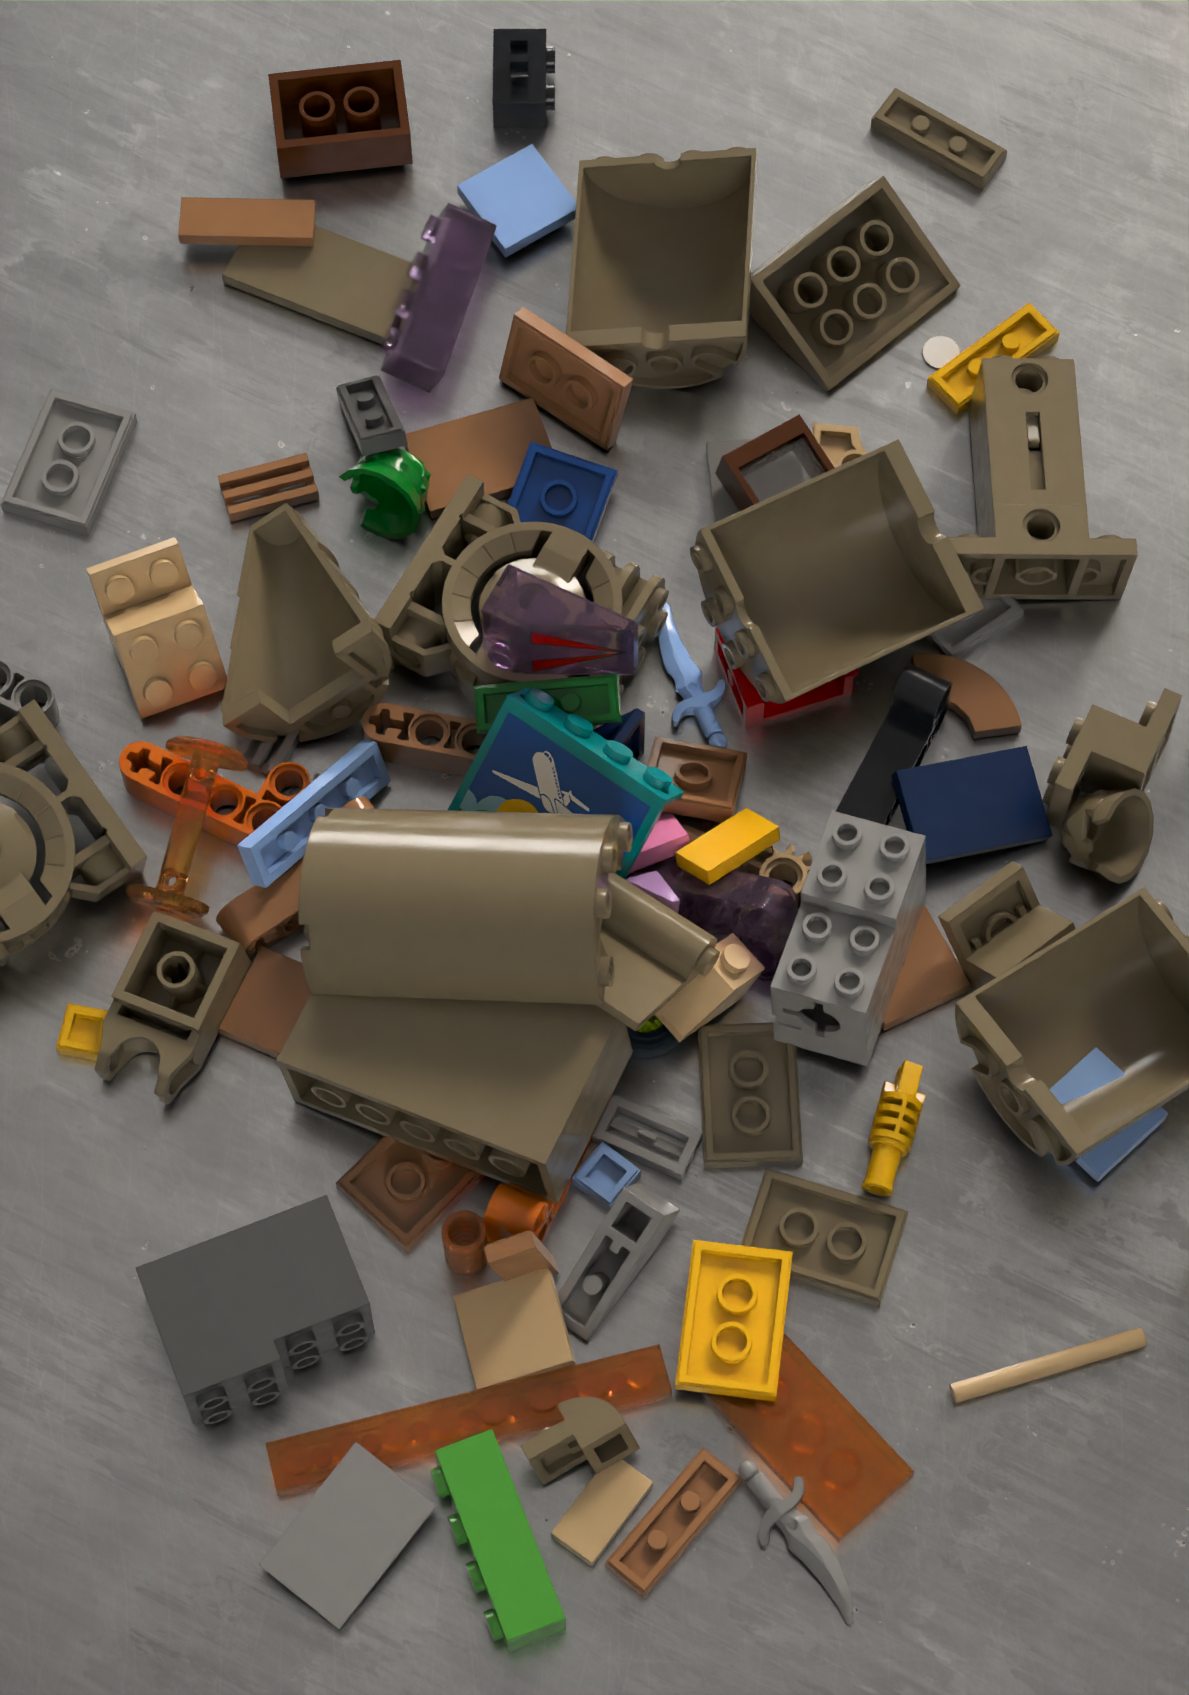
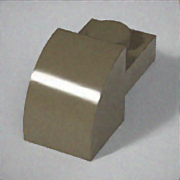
(590, 1432)

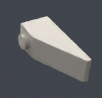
(614, 1257)

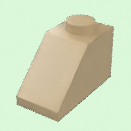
(713, 993)

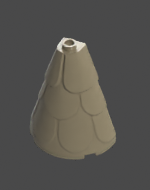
(300, 639)

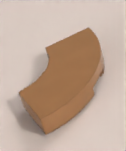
(973, 695)

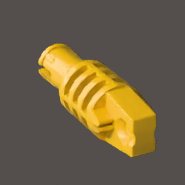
(893, 1128)

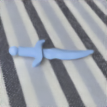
(689, 684)

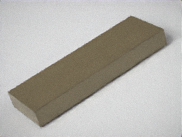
(938, 138)

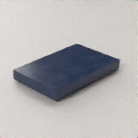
(973, 804)

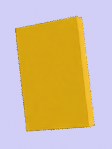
(734, 1320)

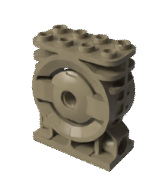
(467, 557)
(103, 864)

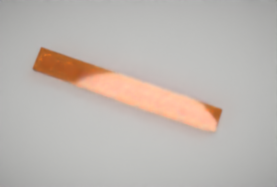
(506, 1408)

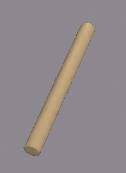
(1048, 1365)

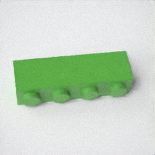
(499, 1541)

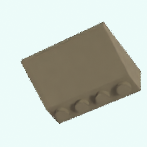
(849, 284)

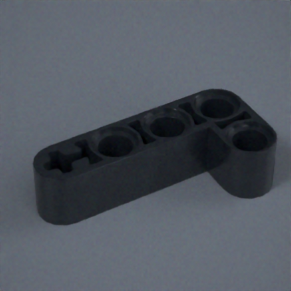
(901, 743)

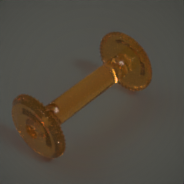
(187, 826)

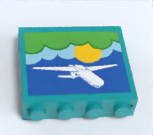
(557, 764)

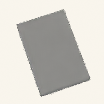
(69, 462)
(347, 1535)

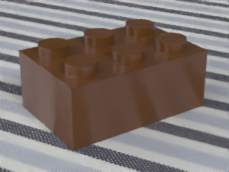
(340, 118)

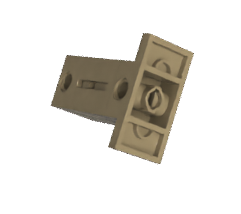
(1033, 490)

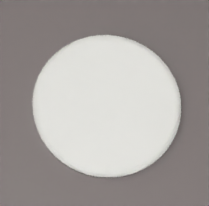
(940, 351)

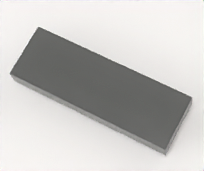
(371, 415)

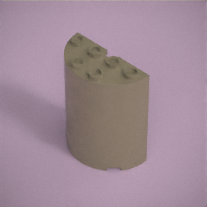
(664, 263)
(830, 575)
(1101, 986)

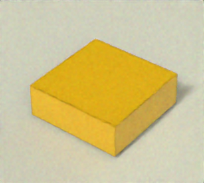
(81, 1032)

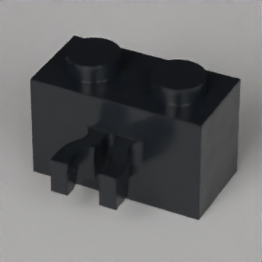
(521, 78)

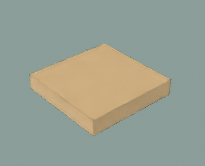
(514, 1329)

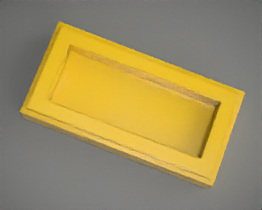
(727, 846)

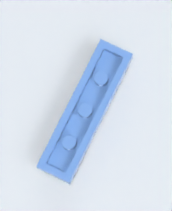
(285, 834)

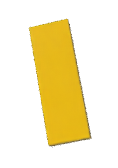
(1019, 336)

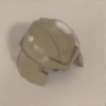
(1109, 832)

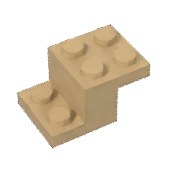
(158, 627)

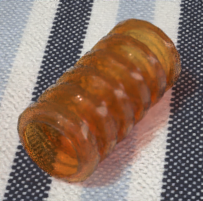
(459, 1228)

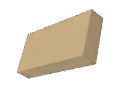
(601, 1511)

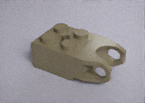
(167, 1016)

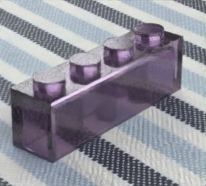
(437, 297)

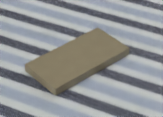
(330, 282)

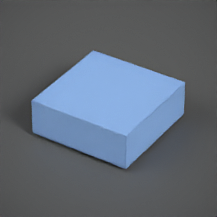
(605, 1175)

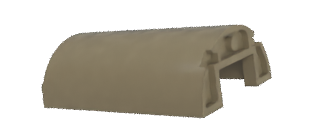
(459, 904)

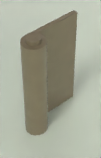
(652, 953)

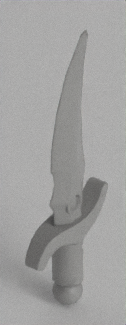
(800, 1535)

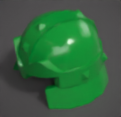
(397, 485)

